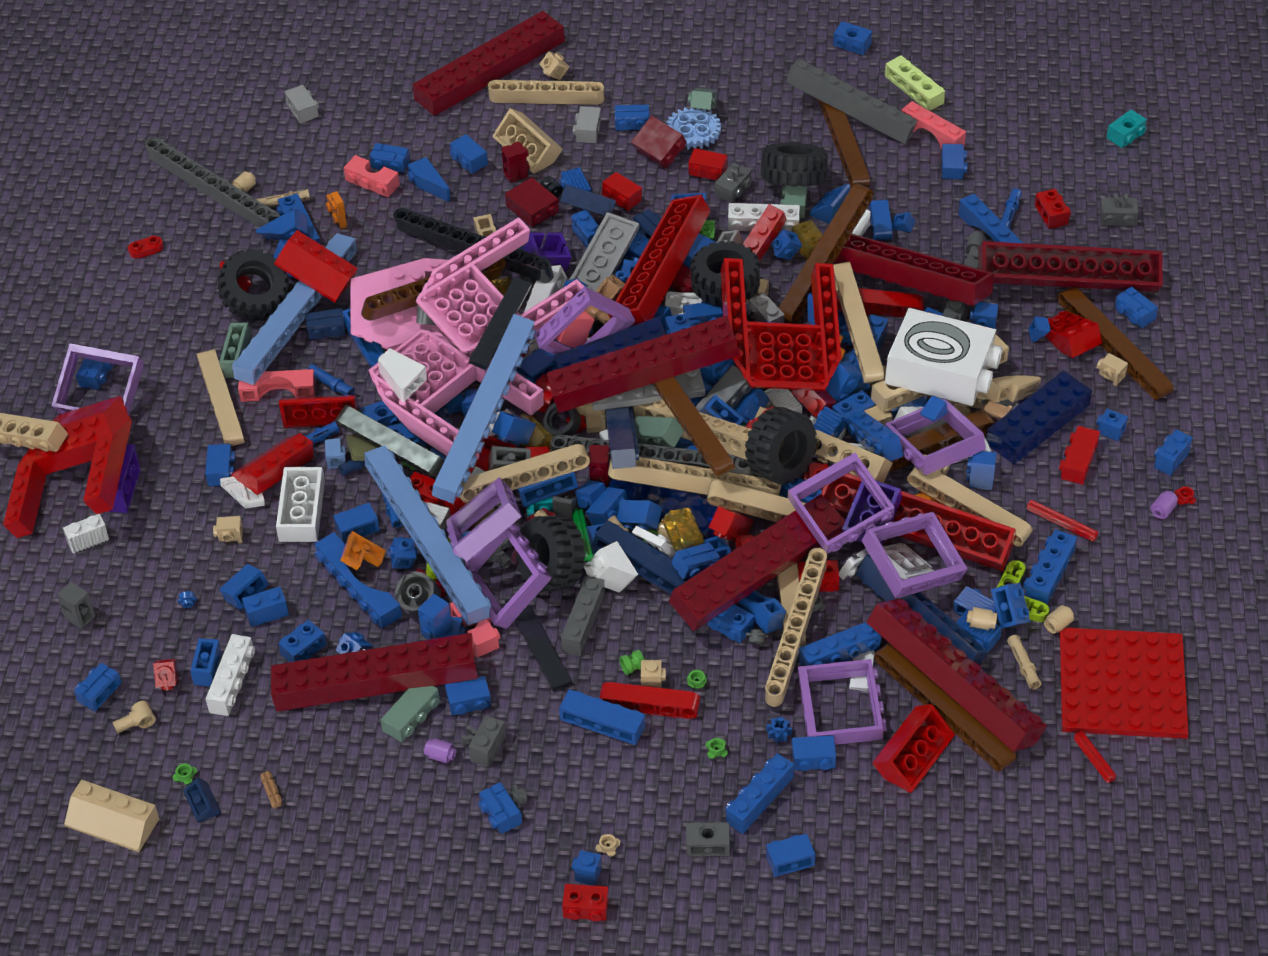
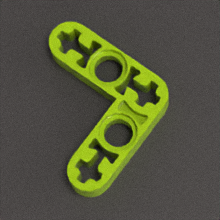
(1036, 605)

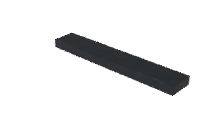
(497, 326)
(542, 649)

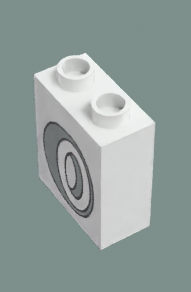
(942, 357)

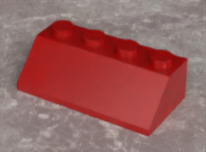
(316, 266)
(314, 410)
(269, 466)
(914, 747)

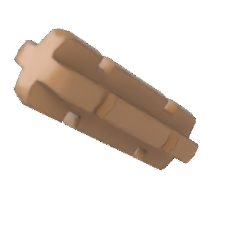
(271, 789)

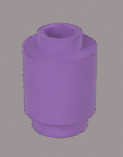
(1164, 504)
(440, 750)

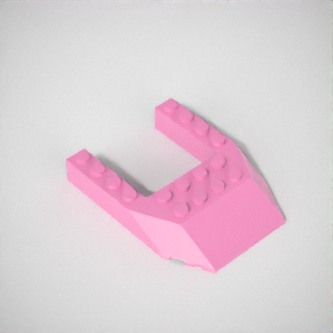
(464, 300)
(397, 327)
(447, 376)

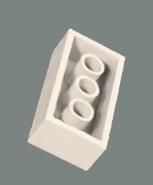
(300, 504)

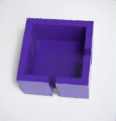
(553, 248)

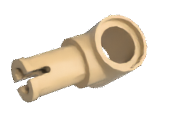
(140, 715)

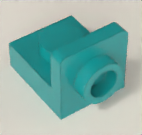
(546, 503)

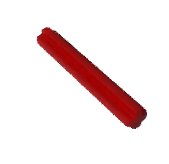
(1062, 520)

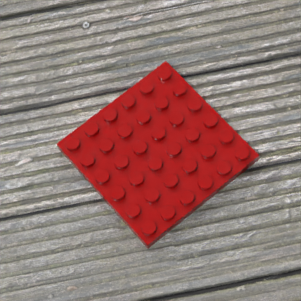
(1123, 683)

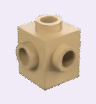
(554, 65)

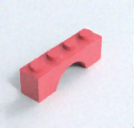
(942, 129)
(299, 382)

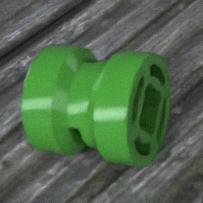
(631, 662)

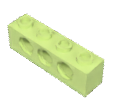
(914, 83)

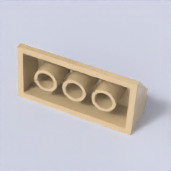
(518, 127)
(111, 816)

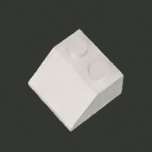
(612, 567)

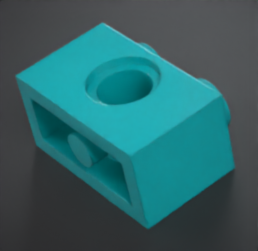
(1126, 128)

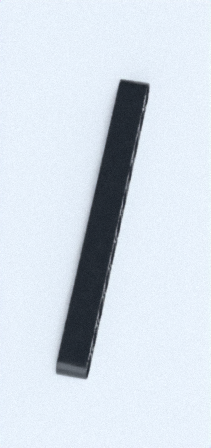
(461, 239)

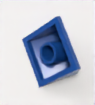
(829, 204)

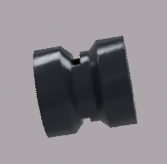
(552, 186)

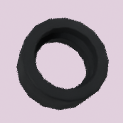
(569, 430)

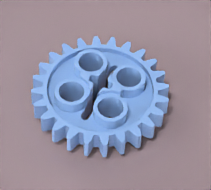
(696, 126)

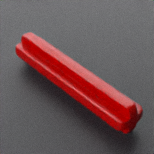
(1095, 757)

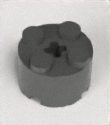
(409, 586)

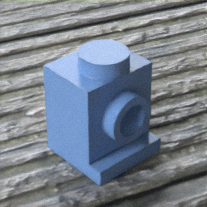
(334, 453)

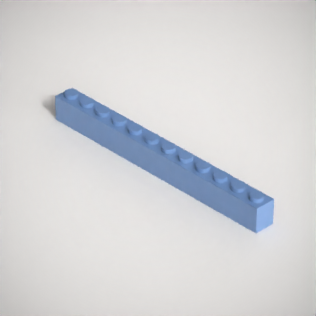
(285, 321)
(483, 409)
(427, 535)

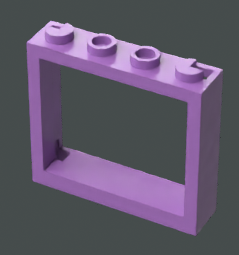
(570, 311)
(69, 366)
(972, 443)
(824, 478)
(488, 529)
(955, 566)
(540, 577)
(837, 671)

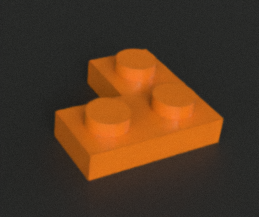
(336, 207)
(360, 548)

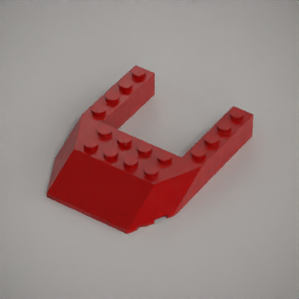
(784, 352)
(95, 435)

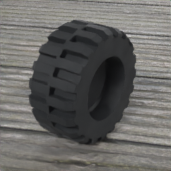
(794, 164)
(708, 263)
(248, 304)
(765, 440)
(558, 548)

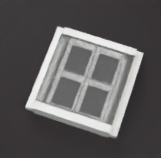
(906, 561)

